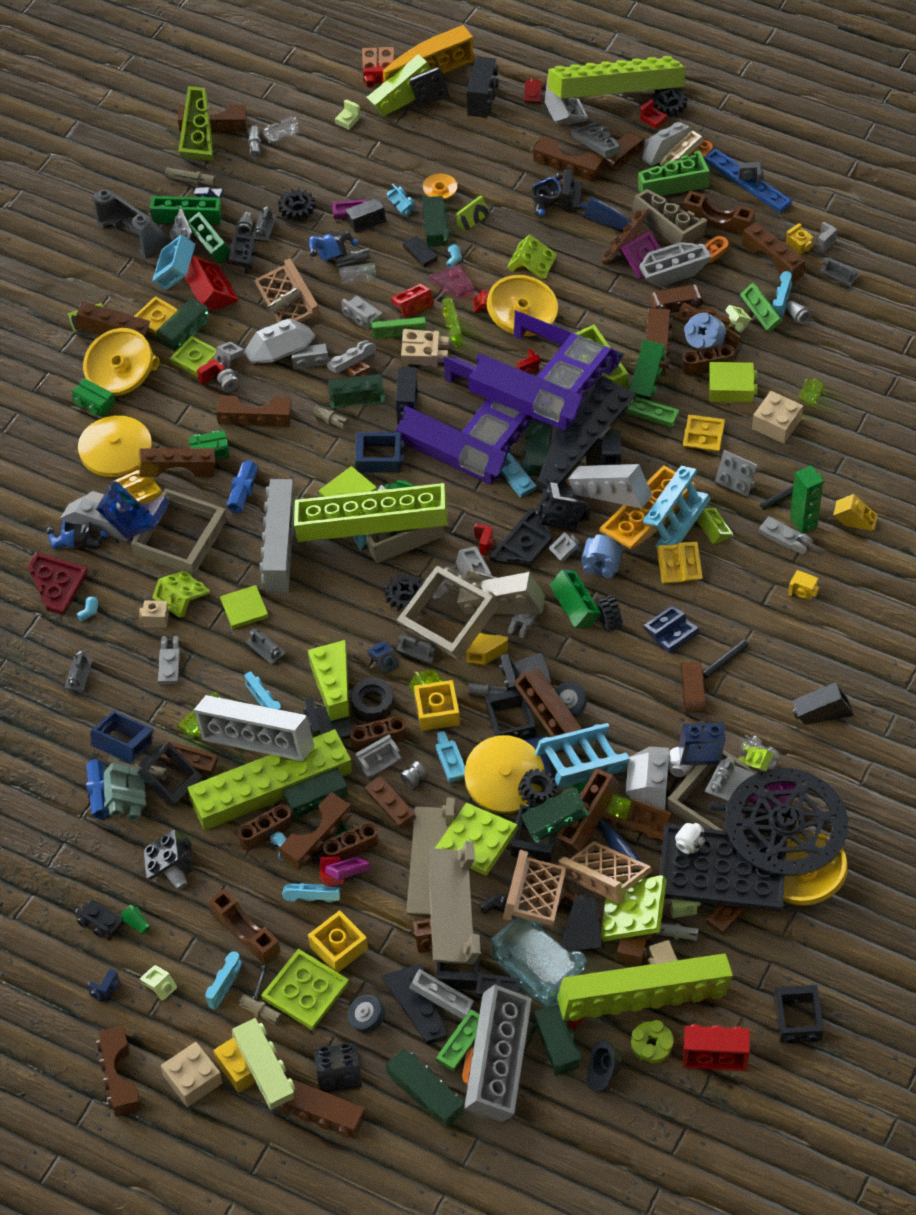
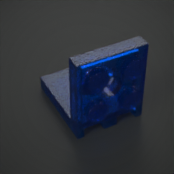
(133, 517)

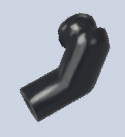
(494, 901)

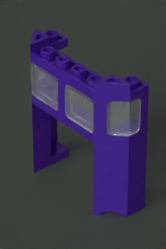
(561, 385)
(480, 446)

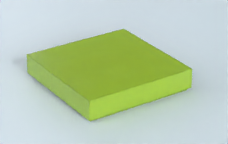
(193, 355)
(244, 607)

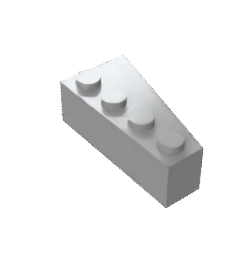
(612, 483)

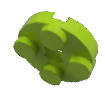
(648, 1052)

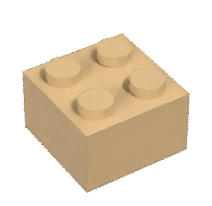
(777, 417)
(191, 1074)

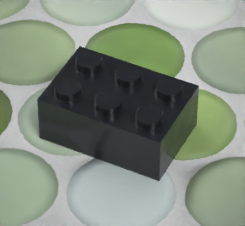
(482, 87)

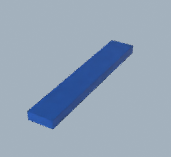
(763, 192)

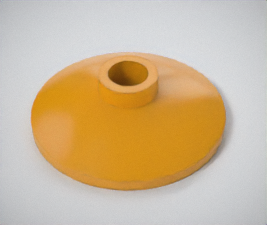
(440, 185)

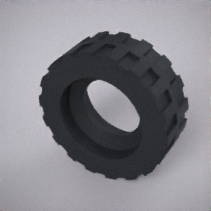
(372, 686)

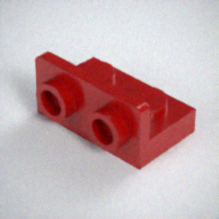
(413, 300)

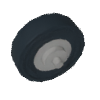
(573, 697)
(366, 1013)

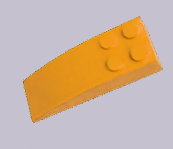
(442, 51)
(627, 523)

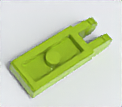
(757, 758)

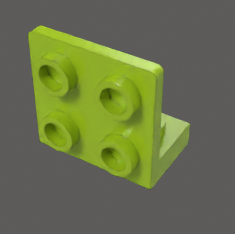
(533, 256)
(178, 591)

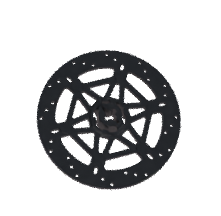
(836, 816)

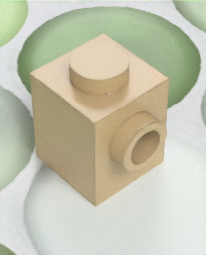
(154, 614)
(661, 953)

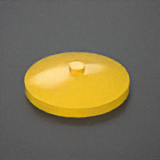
(523, 295)
(118, 361)
(113, 446)
(496, 771)
(819, 884)

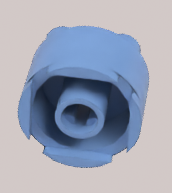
(702, 324)
(601, 556)

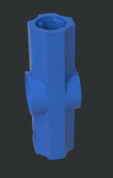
(242, 486)
(95, 788)

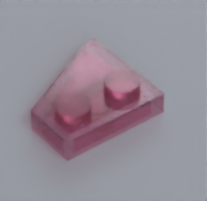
(453, 280)

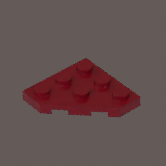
(56, 581)

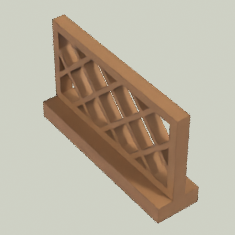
(296, 281)
(596, 879)
(516, 892)

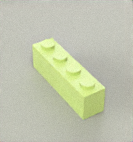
(263, 1063)

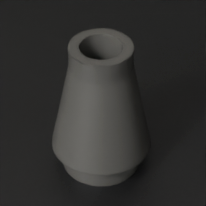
(245, 225)

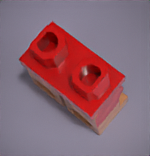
(372, 68)

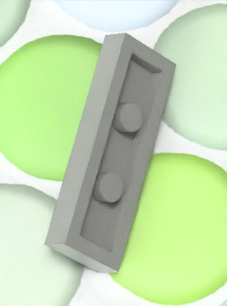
(441, 994)

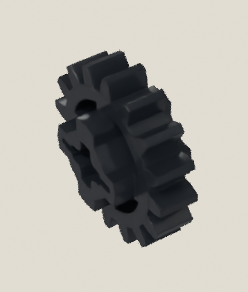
(670, 101)
(296, 204)
(404, 589)

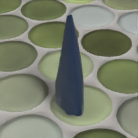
(604, 214)
(617, 843)

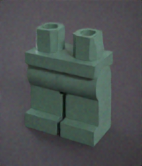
(124, 791)

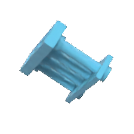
(688, 511)
(581, 771)

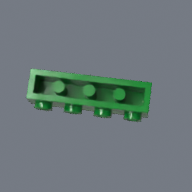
(166, 208)
(806, 499)

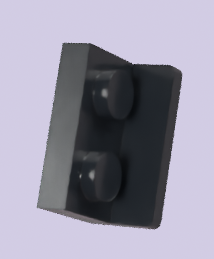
(571, 191)
(241, 251)
(99, 919)

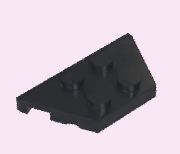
(524, 542)

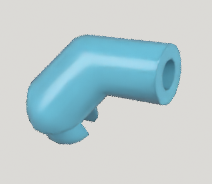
(456, 256)
(90, 609)
(278, 839)

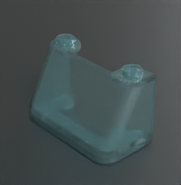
(535, 958)

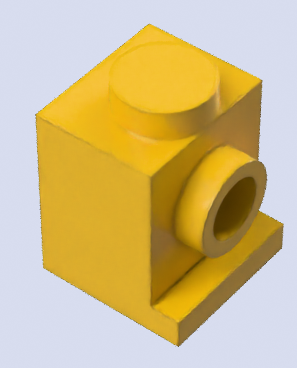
(799, 239)
(803, 585)

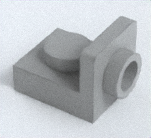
(827, 237)
(228, 352)
(565, 546)

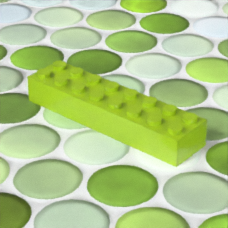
(616, 77)
(371, 512)
(263, 781)
(644, 987)

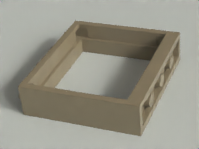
(198, 507)
(472, 628)
(689, 784)

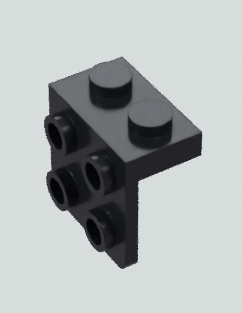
(429, 87)
(558, 510)
(515, 669)
(320, 722)
(166, 852)
(337, 1067)

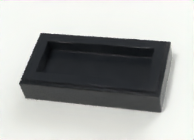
(420, 251)

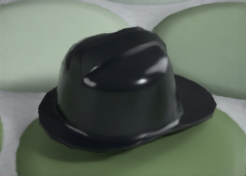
(603, 1065)

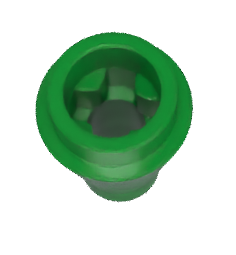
(135, 919)

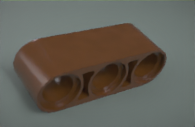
(629, 145)
(674, 298)
(699, 360)
(693, 687)
(369, 731)
(261, 835)
(357, 836)

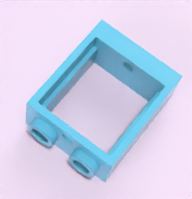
(173, 262)

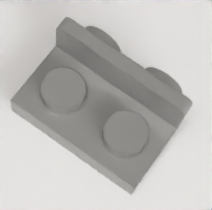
(361, 312)
(311, 356)

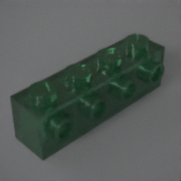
(425, 1088)

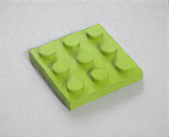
(485, 829)
(638, 913)
(305, 989)

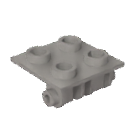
(180, 227)
(736, 473)
(727, 779)

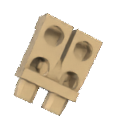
(422, 348)

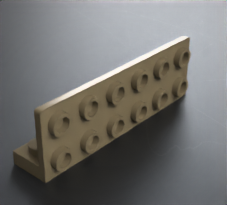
(427, 832)
(451, 905)

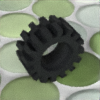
(610, 613)
(540, 779)

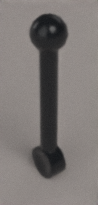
(265, 969)

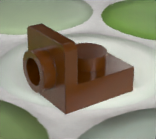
(359, 369)
(423, 935)

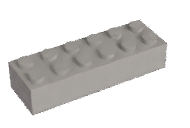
(277, 536)
(254, 728)
(498, 1053)

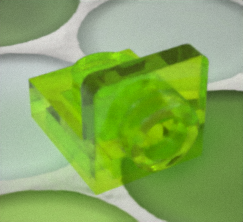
(811, 391)
(424, 677)
(619, 806)

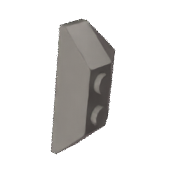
(565, 110)
(660, 143)
(674, 263)
(278, 341)
(84, 511)
(648, 776)

